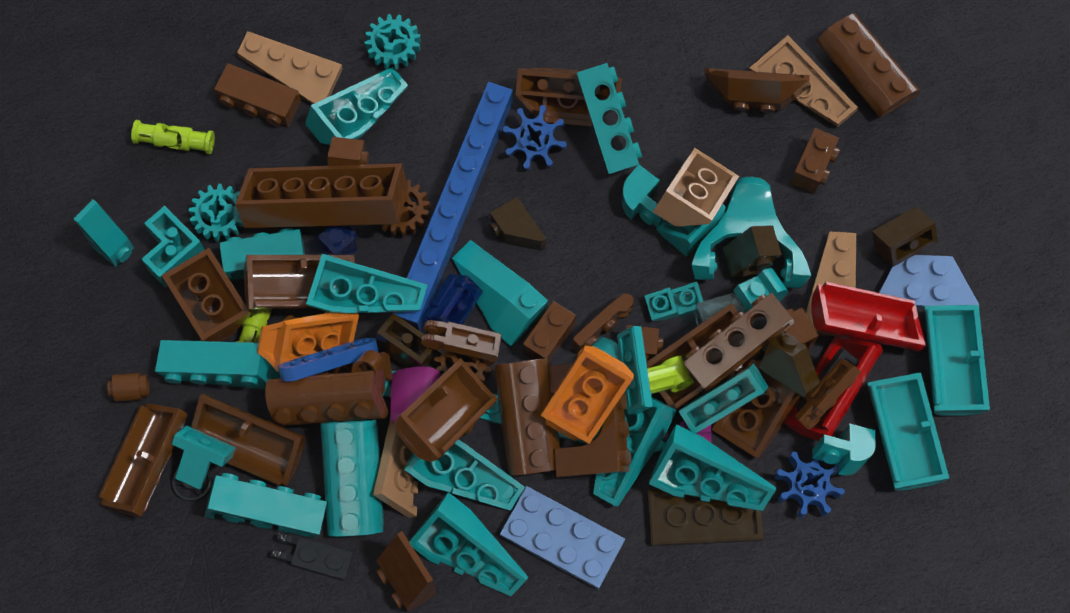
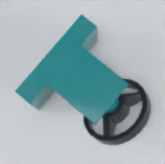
(197, 455)

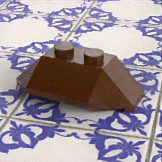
(756, 89)
(559, 93)

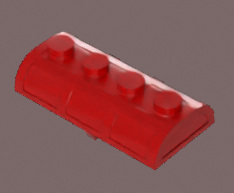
(867, 316)
(867, 354)

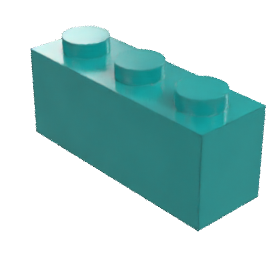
(235, 249)
(723, 399)

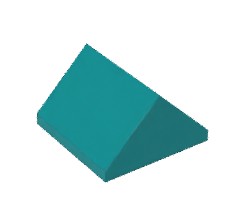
(689, 237)

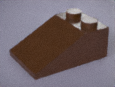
(759, 420)
(405, 573)

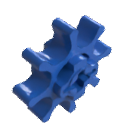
(524, 143)
(808, 494)

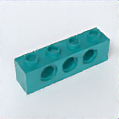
(614, 159)

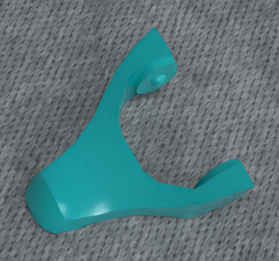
(747, 207)

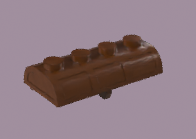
(867, 65)
(281, 280)
(693, 339)
(522, 396)
(325, 399)
(444, 412)
(260, 444)
(142, 459)

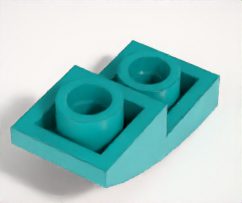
(673, 303)

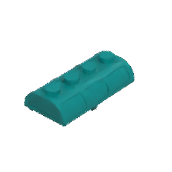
(956, 360)
(908, 432)
(350, 477)

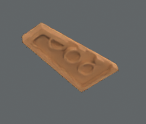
(292, 67)
(822, 95)
(836, 265)
(393, 483)

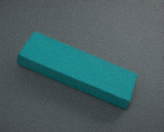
(633, 356)

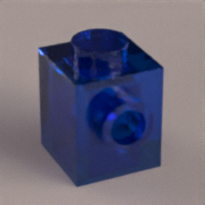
(339, 240)

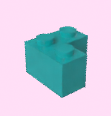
(174, 245)

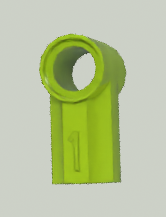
(670, 375)

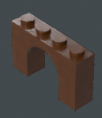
(603, 455)

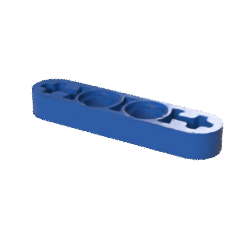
(325, 359)

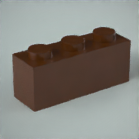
(257, 95)

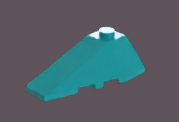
(355, 108)
(354, 288)
(507, 299)
(644, 436)
(703, 470)
(467, 475)
(461, 540)

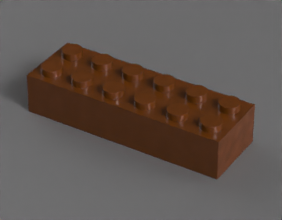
(322, 195)

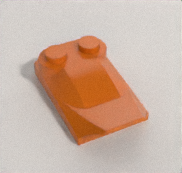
(305, 336)
(587, 394)

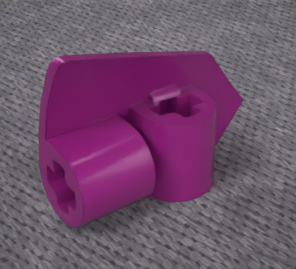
(408, 386)

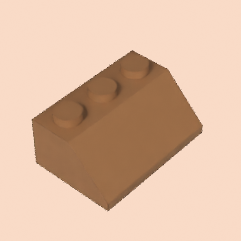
(696, 191)

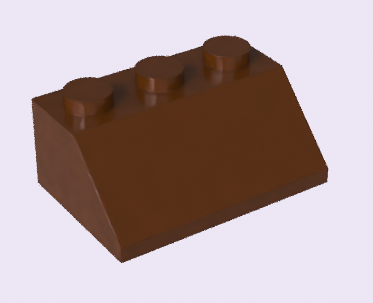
(207, 297)

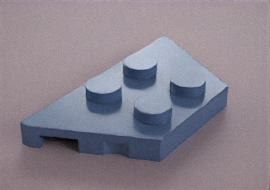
(929, 282)

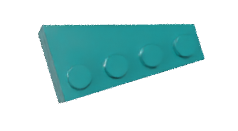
(214, 363)
(265, 506)

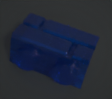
(453, 300)

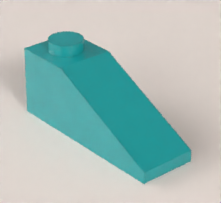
(104, 234)

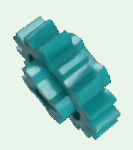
(395, 44)
(209, 206)

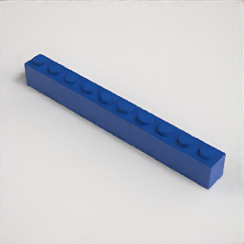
(458, 195)

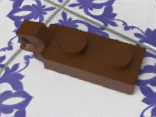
(825, 396)

